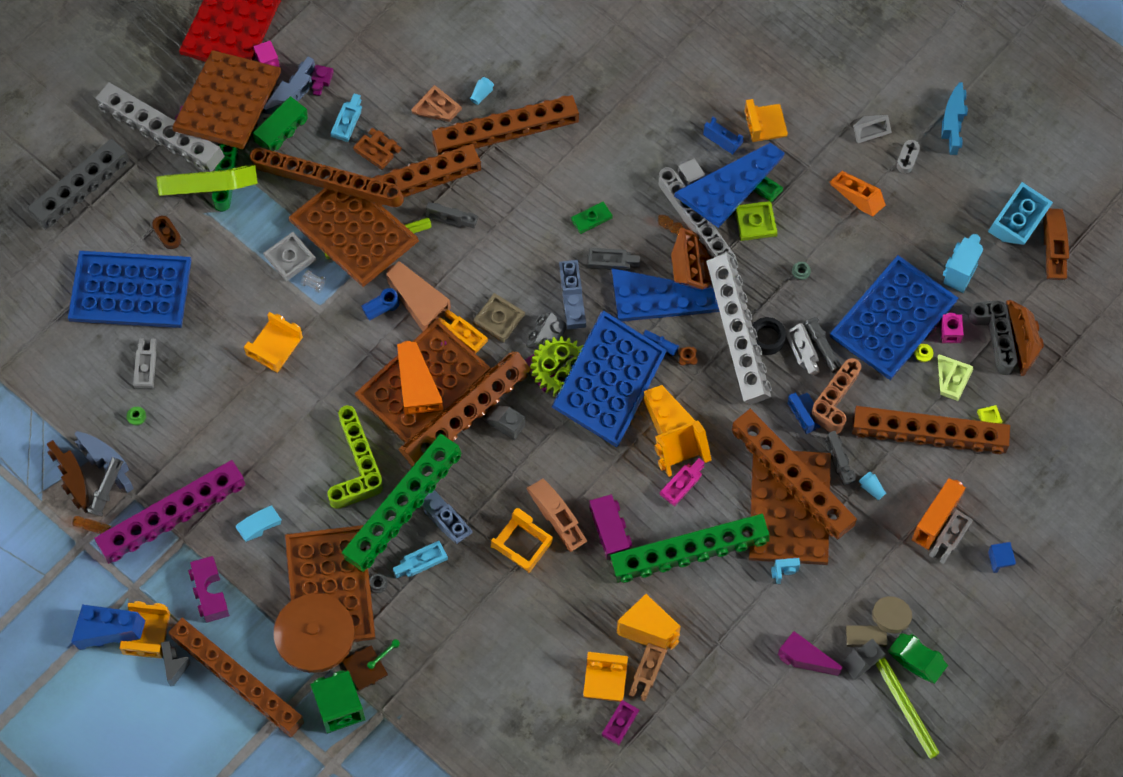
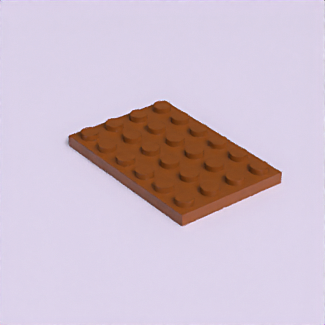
(227, 99)
(354, 233)
(451, 367)
(790, 525)
(320, 568)

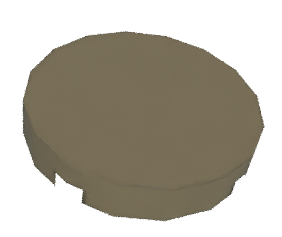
(892, 614)

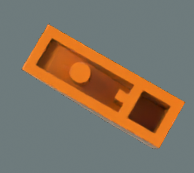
(860, 193)

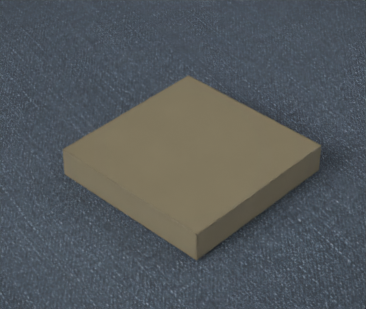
(498, 317)

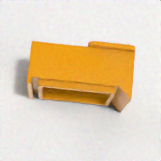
(523, 520)

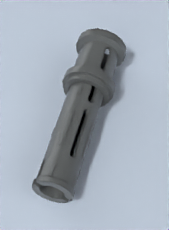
(819, 337)
(101, 495)

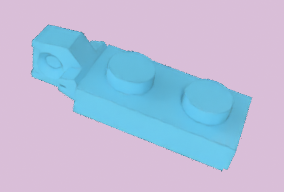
(347, 119)
(421, 560)

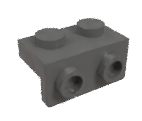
(547, 328)

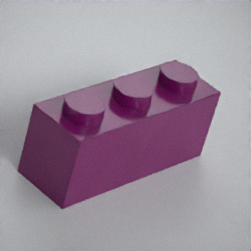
(609, 525)

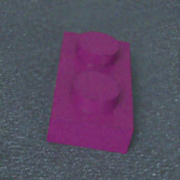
(620, 722)

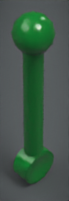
(395, 644)

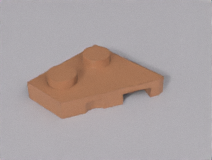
(437, 105)

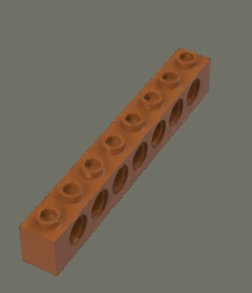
(515, 129)
(518, 367)
(940, 425)
(791, 463)
(236, 677)

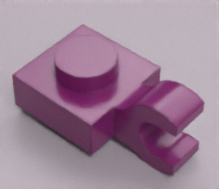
(321, 77)

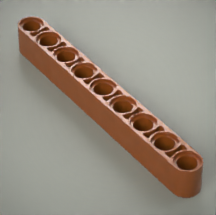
(333, 182)

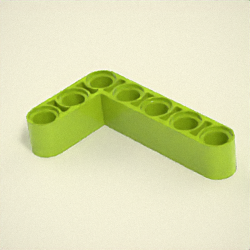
(207, 181)
(361, 459)

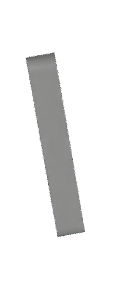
(689, 215)

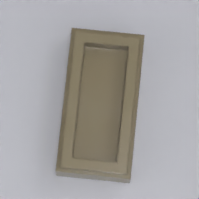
(859, 635)

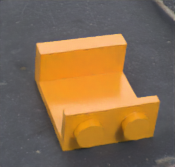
(274, 342)
(682, 445)

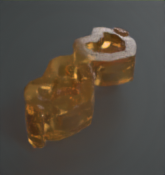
(667, 223)

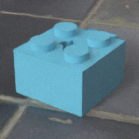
(963, 263)

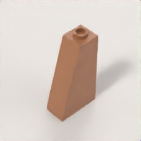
(417, 295)

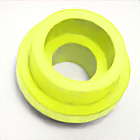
(924, 357)

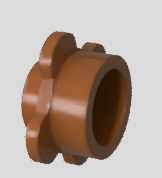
(691, 351)

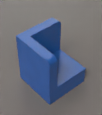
(1001, 556)

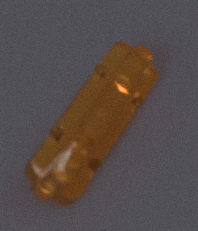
(90, 525)

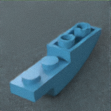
(953, 118)

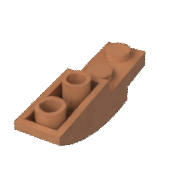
(558, 514)

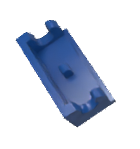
(722, 136)

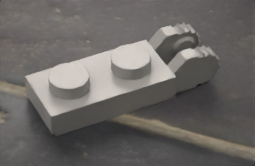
(145, 365)
(952, 534)

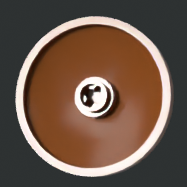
(314, 633)

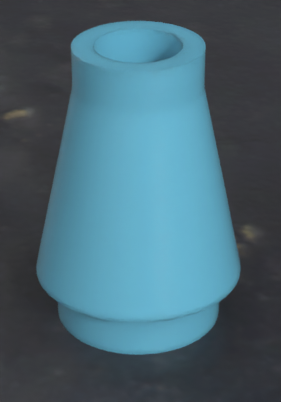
(482, 89)
(872, 485)

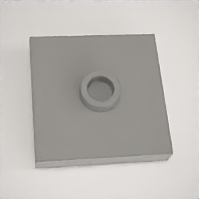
(289, 256)

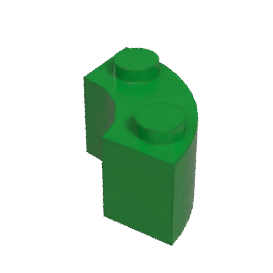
(918, 658)

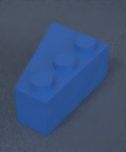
(106, 625)

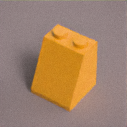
(649, 624)

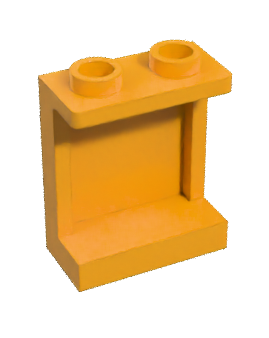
(153, 632)

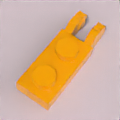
(464, 331)

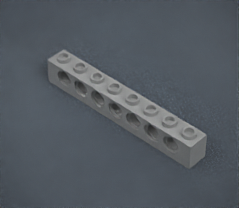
(120, 105)
(718, 268)

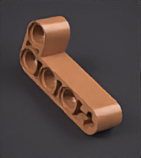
(837, 392)

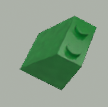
(337, 701)

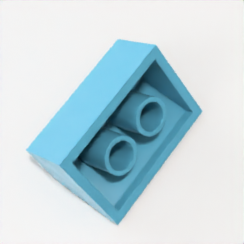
(1020, 215)

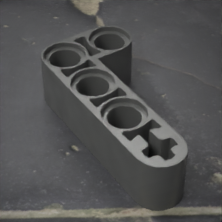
(998, 337)

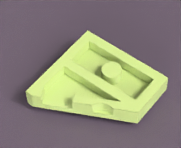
(953, 376)

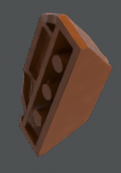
(690, 260)
(1025, 335)

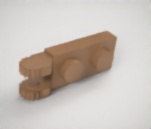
(648, 669)

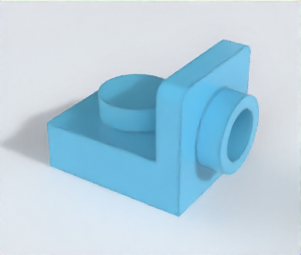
(785, 566)

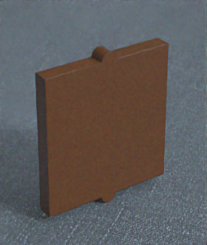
(358, 669)

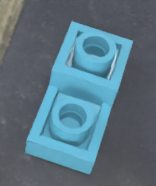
(258, 522)

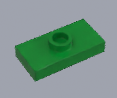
(768, 189)
(591, 217)

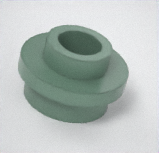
(801, 266)

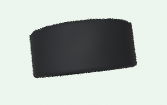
(778, 327)

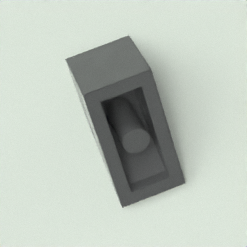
(505, 420)

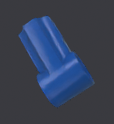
(379, 304)

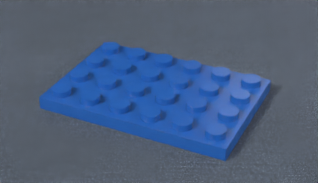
(130, 289)
(893, 317)
(609, 378)

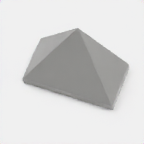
(871, 127)

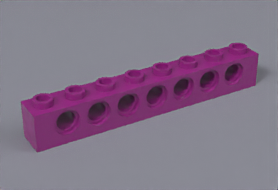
(159, 510)

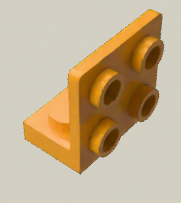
(765, 121)
(605, 676)

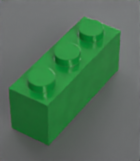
(280, 125)

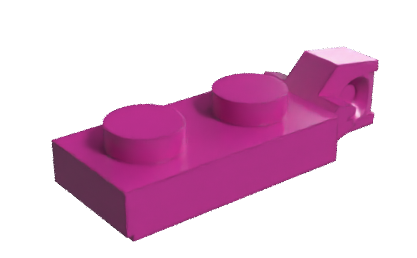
(682, 482)

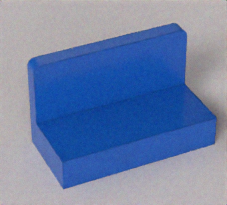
(801, 408)

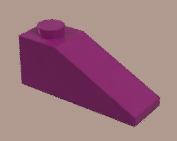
(804, 655)

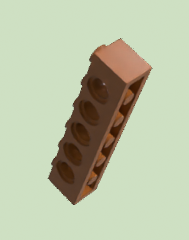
(435, 176)

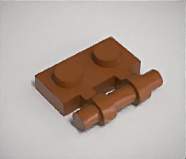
(373, 151)

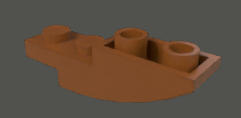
(1056, 244)

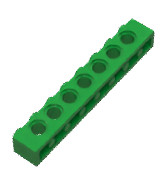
(403, 492)
(697, 539)

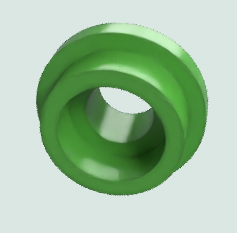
(136, 420)

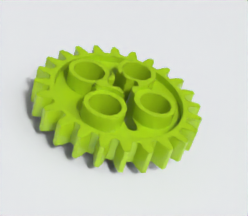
(548, 355)

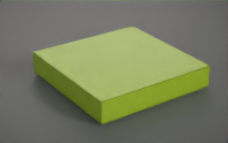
(756, 221)

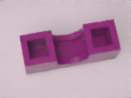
(212, 605)

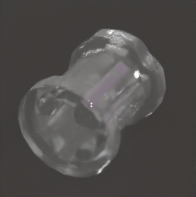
(313, 281)

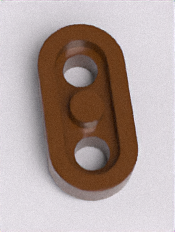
(167, 233)

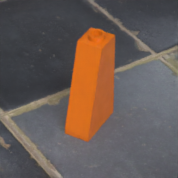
(417, 384)
(938, 513)

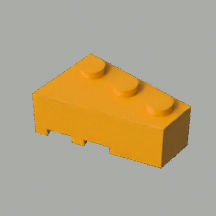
(665, 410)

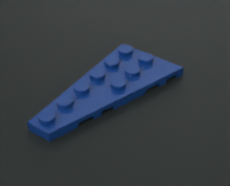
(724, 190)
(655, 297)

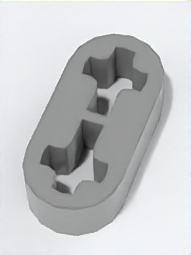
(911, 157)

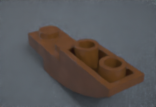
(72, 475)

